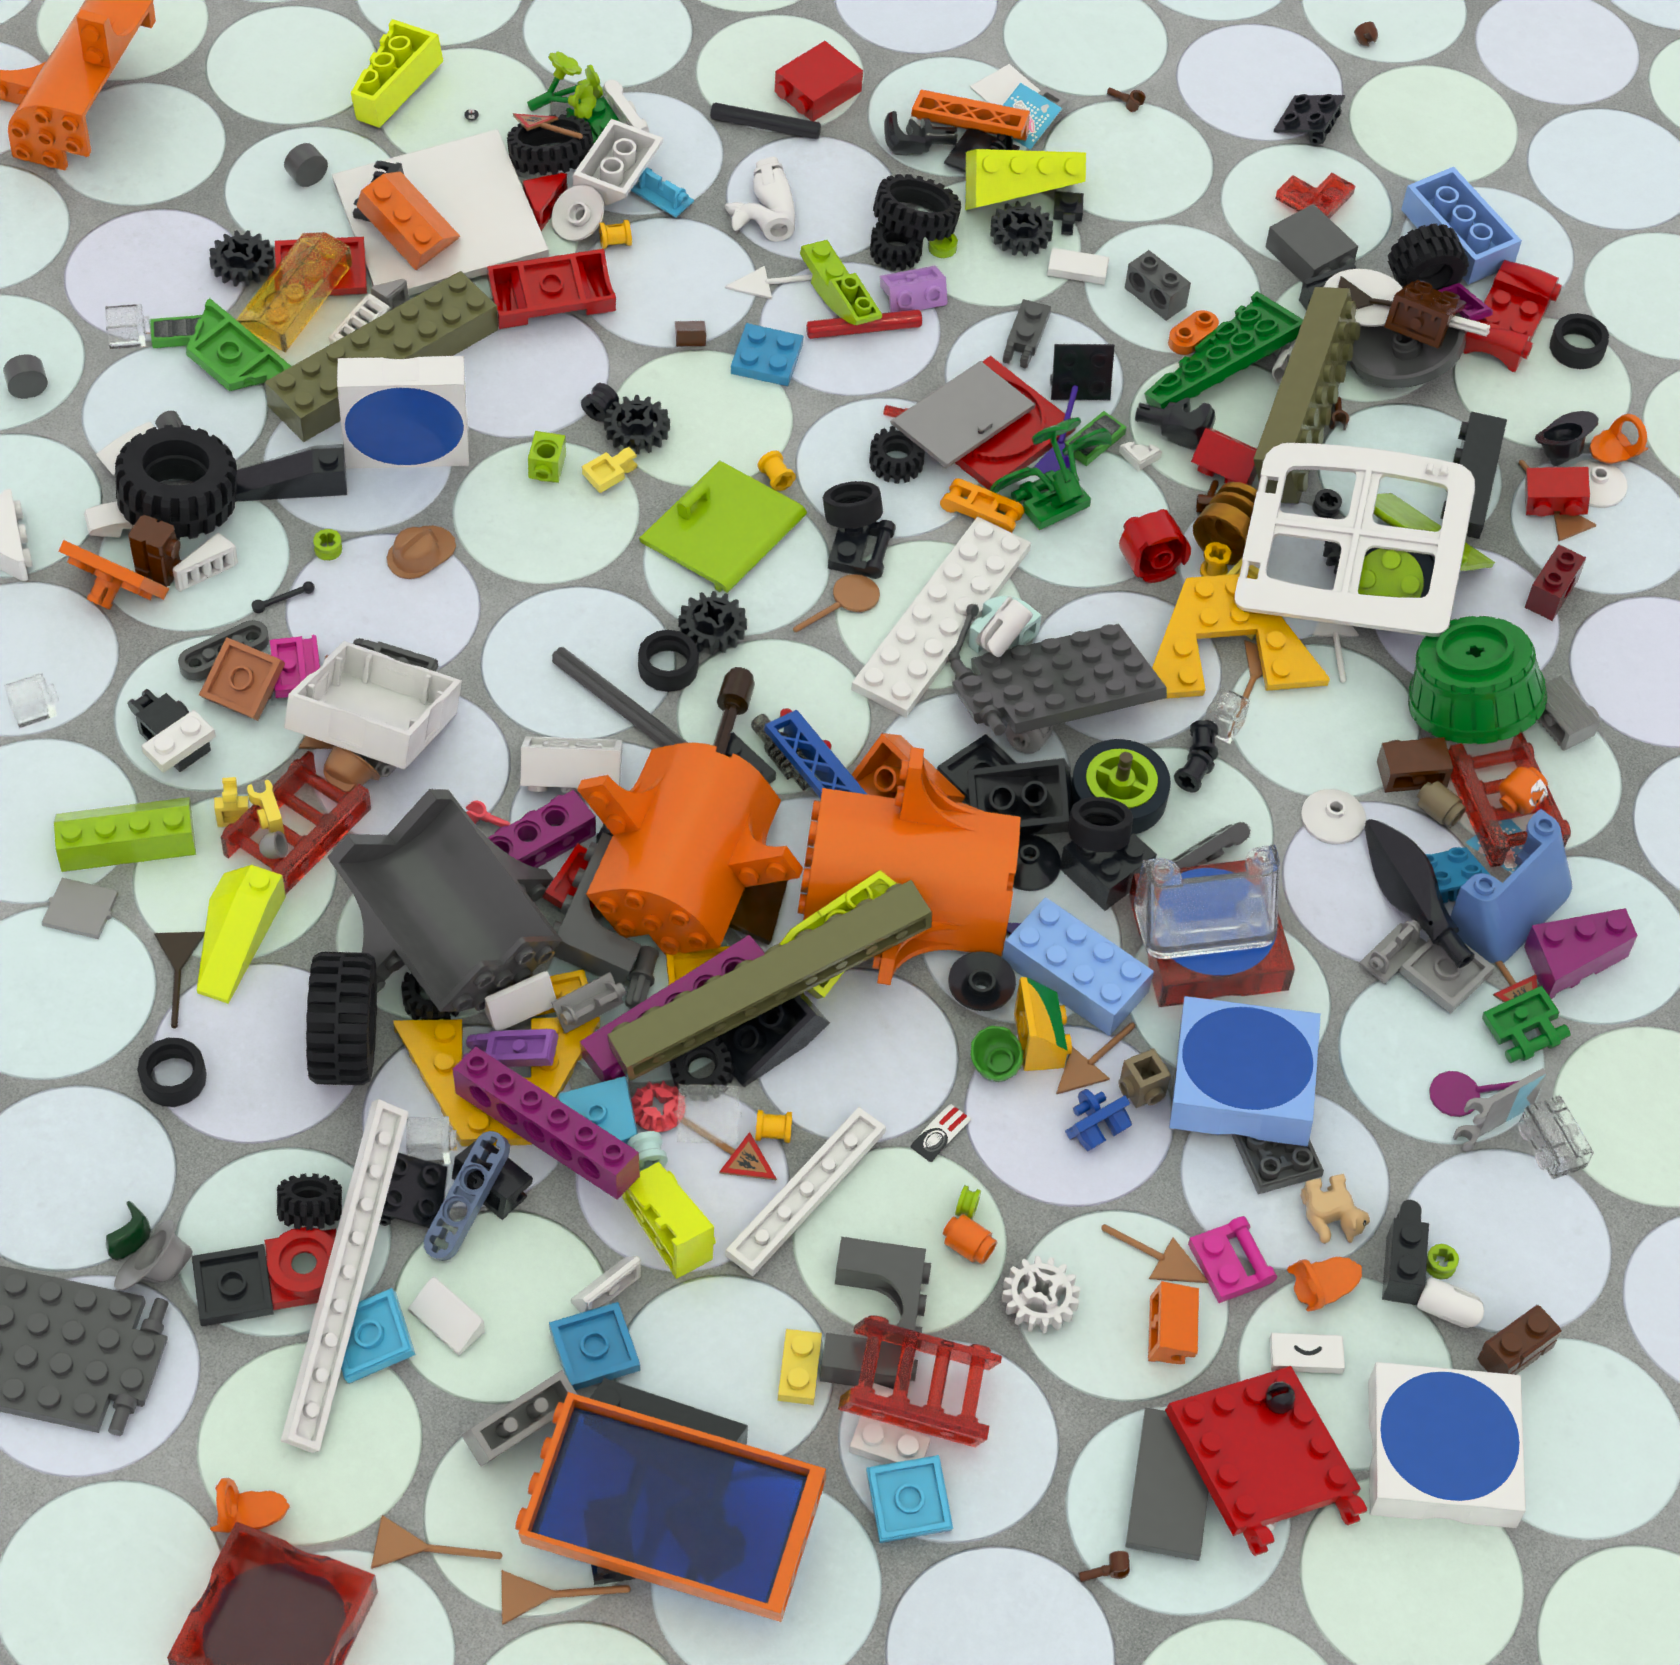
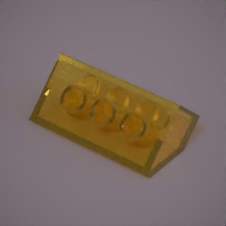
(296, 289)

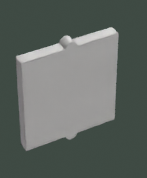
(80, 908)

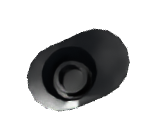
(1566, 436)

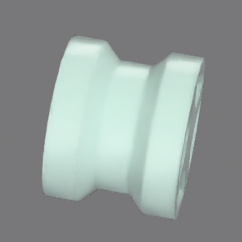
(649, 1148)

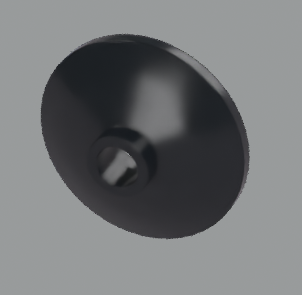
(1040, 870)
(984, 970)

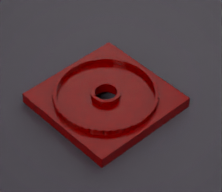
(1013, 446)

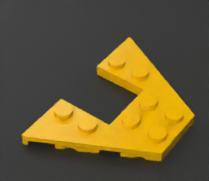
(1209, 611)
(438, 1048)

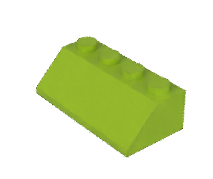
(124, 834)

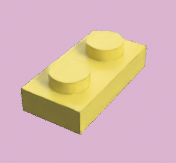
(799, 1366)

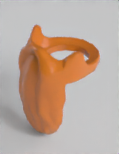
(1613, 446)
(1324, 1281)
(248, 1508)

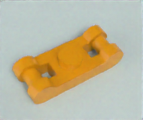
(982, 503)

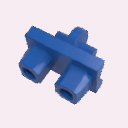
(1087, 1129)

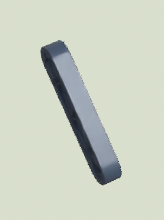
(462, 1193)

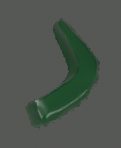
(129, 1237)

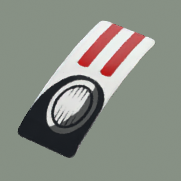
(940, 1132)

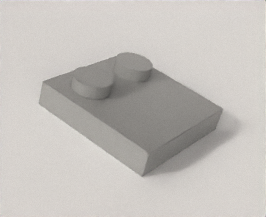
(1439, 977)

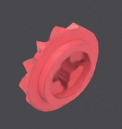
(649, 1117)

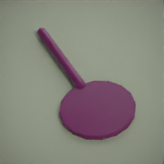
(1454, 1089)

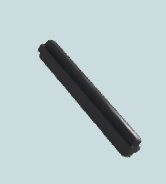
(765, 120)

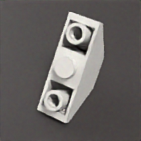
(13, 557)

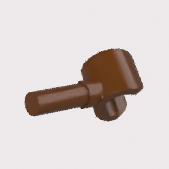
(1132, 101)
(1339, 415)
(1204, 500)
(1117, 1568)

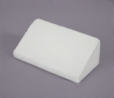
(520, 1001)
(608, 1284)
(447, 1316)

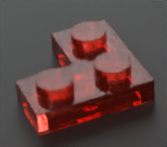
(1327, 196)

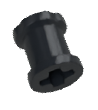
(1204, 737)
(1192, 773)

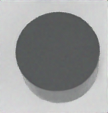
(305, 164)
(25, 376)

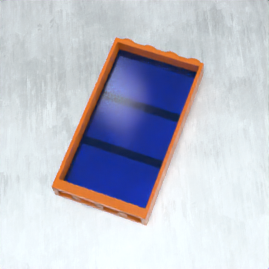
(672, 1506)

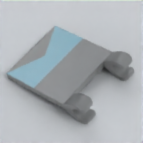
(1500, 1107)

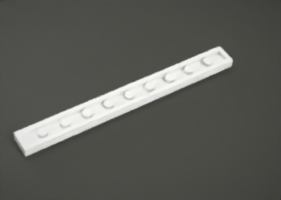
(344, 1277)

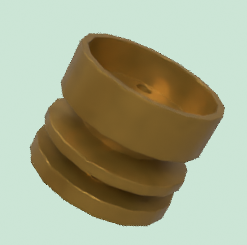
(1227, 519)

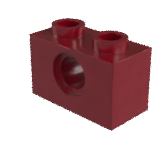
(1555, 582)

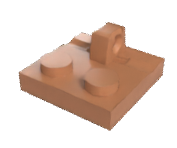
(242, 679)

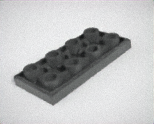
(1277, 1164)
(1167, 1493)

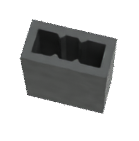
(1310, 244)

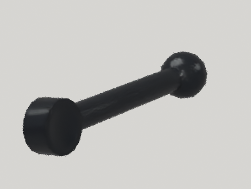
(259, 606)

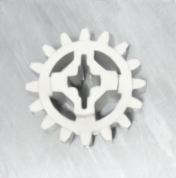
(1040, 1294)

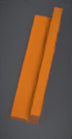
(972, 114)

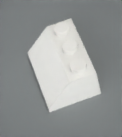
(617, 160)
(568, 761)

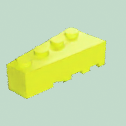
(397, 69)

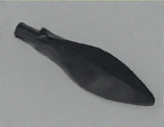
(1412, 887)

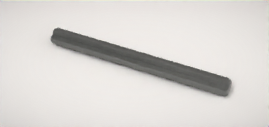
(615, 698)

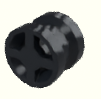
(599, 401)

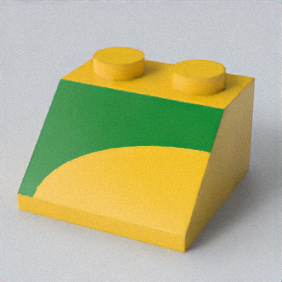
(1041, 1027)

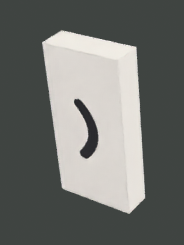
(1307, 1352)

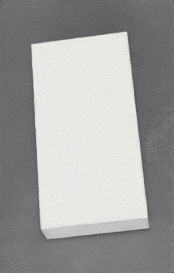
(1078, 266)

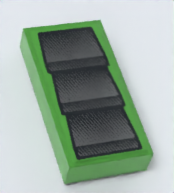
(173, 331)
(1103, 420)

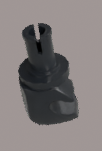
(918, 138)
(1178, 422)

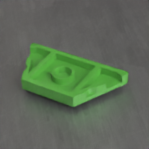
(231, 351)

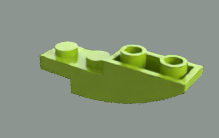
(837, 287)

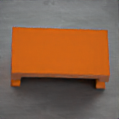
(1173, 1323)

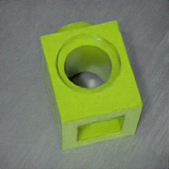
(546, 456)

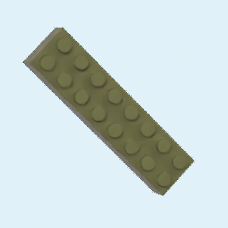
(428, 325)
(1310, 382)

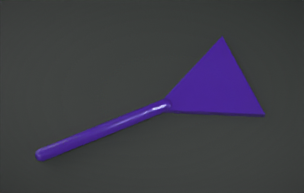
(1049, 460)

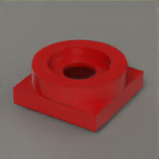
(287, 1285)

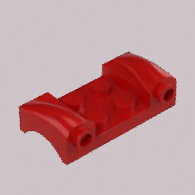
(551, 287)
(1518, 305)

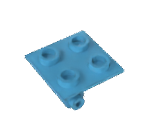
(1453, 870)

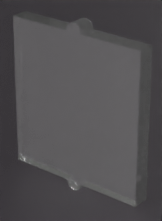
(708, 1114)

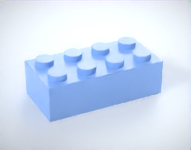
(1453, 202)
(1079, 964)

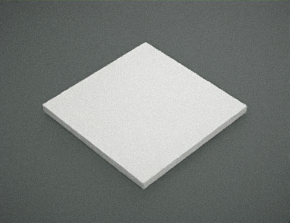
(473, 191)

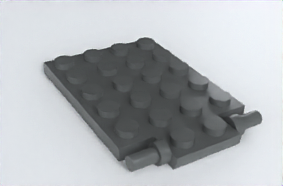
(1057, 680)
(75, 1350)

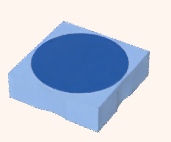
(1246, 1071)

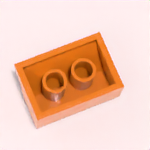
(406, 218)
(881, 768)

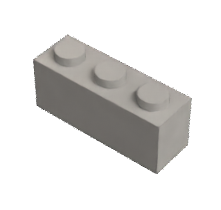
(517, 1419)

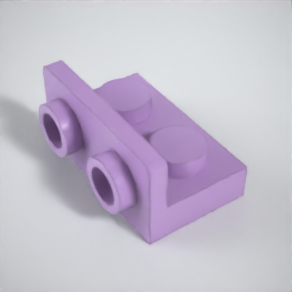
(915, 289)

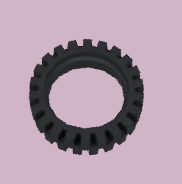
(529, 156)
(911, 221)

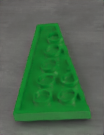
(1228, 349)

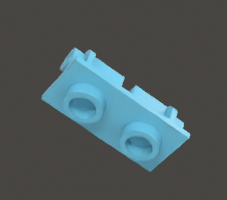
(662, 194)

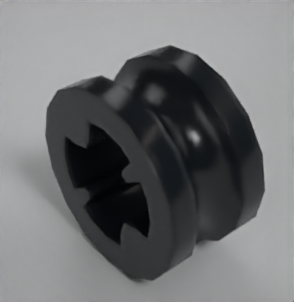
(1322, 509)

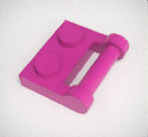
(1222, 1265)

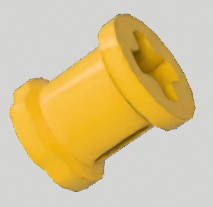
(615, 234)
(776, 470)
(1216, 558)
(773, 1126)

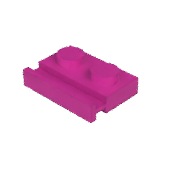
(300, 660)

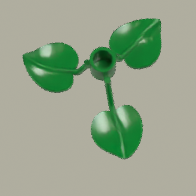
(1065, 481)

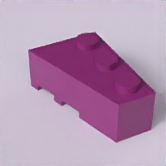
(1577, 947)

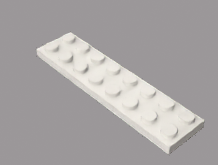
(932, 624)

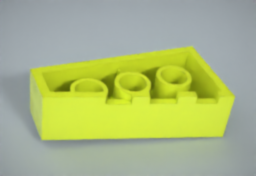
(1011, 174)

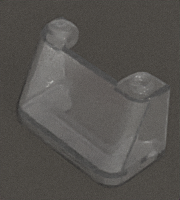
(1208, 911)

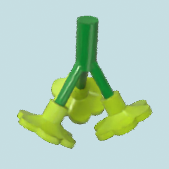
(585, 91)

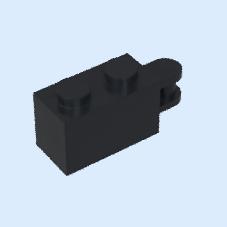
(157, 714)
(1406, 1255)

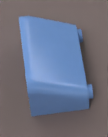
(1498, 915)

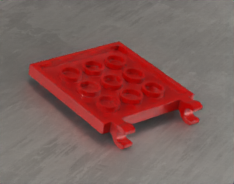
(1263, 1461)

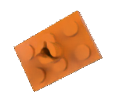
(110, 577)

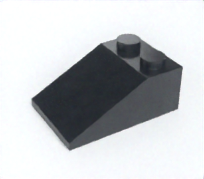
(1031, 790)
(772, 1037)

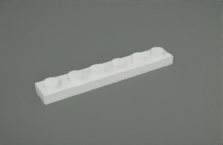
(805, 1191)

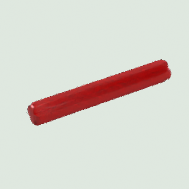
(840, 327)

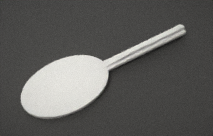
(1384, 287)

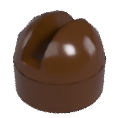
(1366, 33)

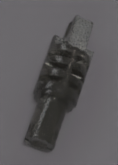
(775, 753)

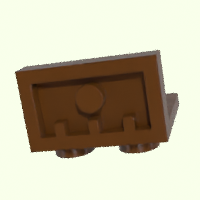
(1423, 312)

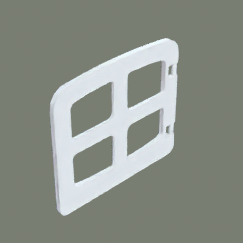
(1356, 536)

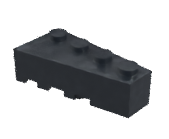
(1480, 455)
(669, 1410)

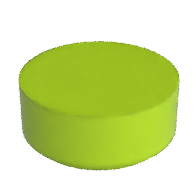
(943, 248)

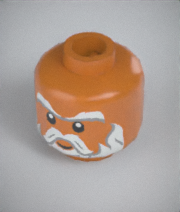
(1523, 790)

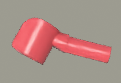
(477, 812)

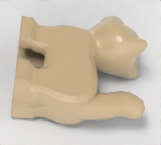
(1332, 1206)

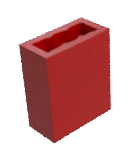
(818, 81)

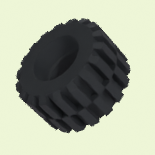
(1430, 256)

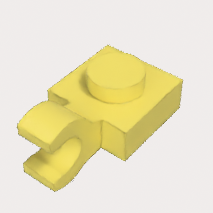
(607, 470)
(230, 805)
(269, 815)

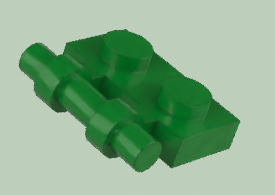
(1046, 507)
(1522, 1015)

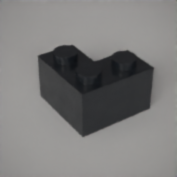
(1105, 875)

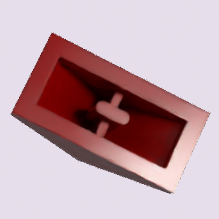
(543, 194)

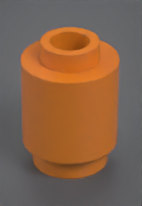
(969, 1239)

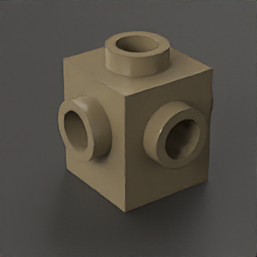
(1144, 1078)

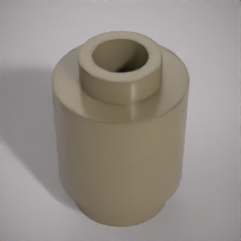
(1441, 803)

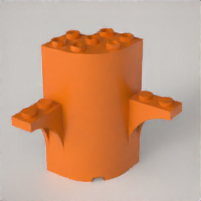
(63, 88)
(684, 846)
(951, 853)

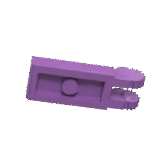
(517, 1047)

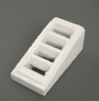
(368, 309)
(205, 562)

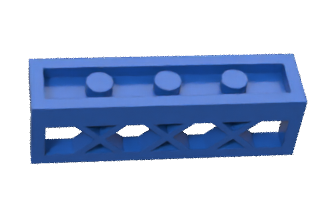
(819, 756)

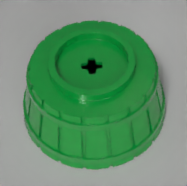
(1477, 682)

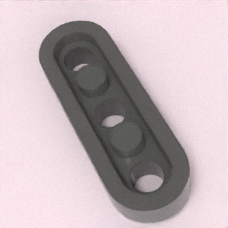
(206, 652)

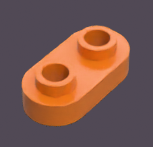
(1194, 329)

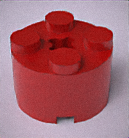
(1154, 546)

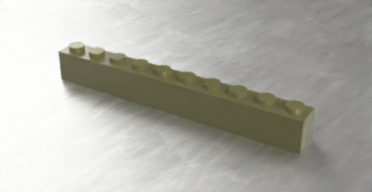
(769, 980)

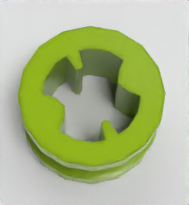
(327, 536)
(968, 1202)
(1434, 1268)

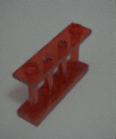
(1481, 814)
(307, 848)
(897, 1407)

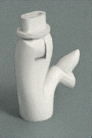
(774, 192)

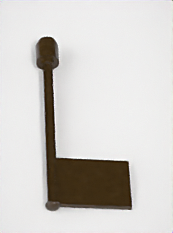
(759, 904)

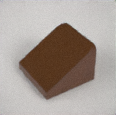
(690, 333)

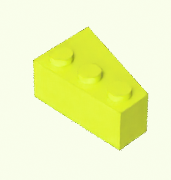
(671, 1220)

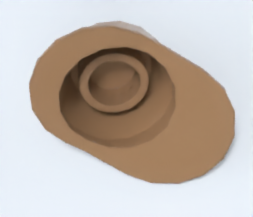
(419, 551)
(347, 769)

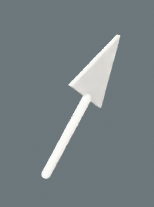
(758, 283)
(1335, 630)

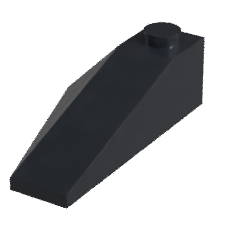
(300, 474)

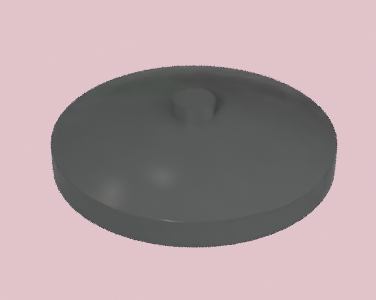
(1401, 361)

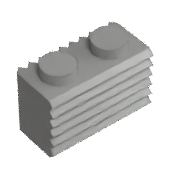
(1567, 715)

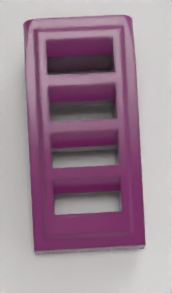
(1474, 307)

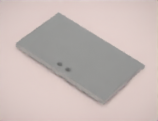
(963, 414)

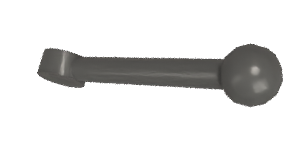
(972, 611)

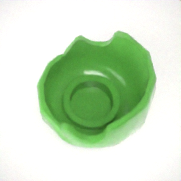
(996, 1053)

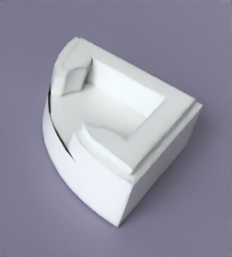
(1140, 455)

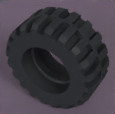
(177, 455)
(341, 1018)

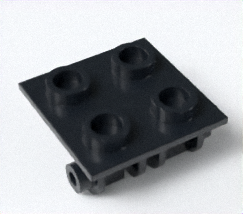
(1312, 115)
(976, 139)
(1085, 367)
(414, 1191)

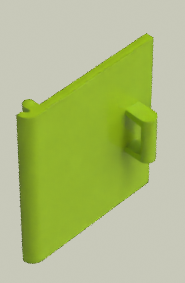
(1401, 514)
(723, 525)

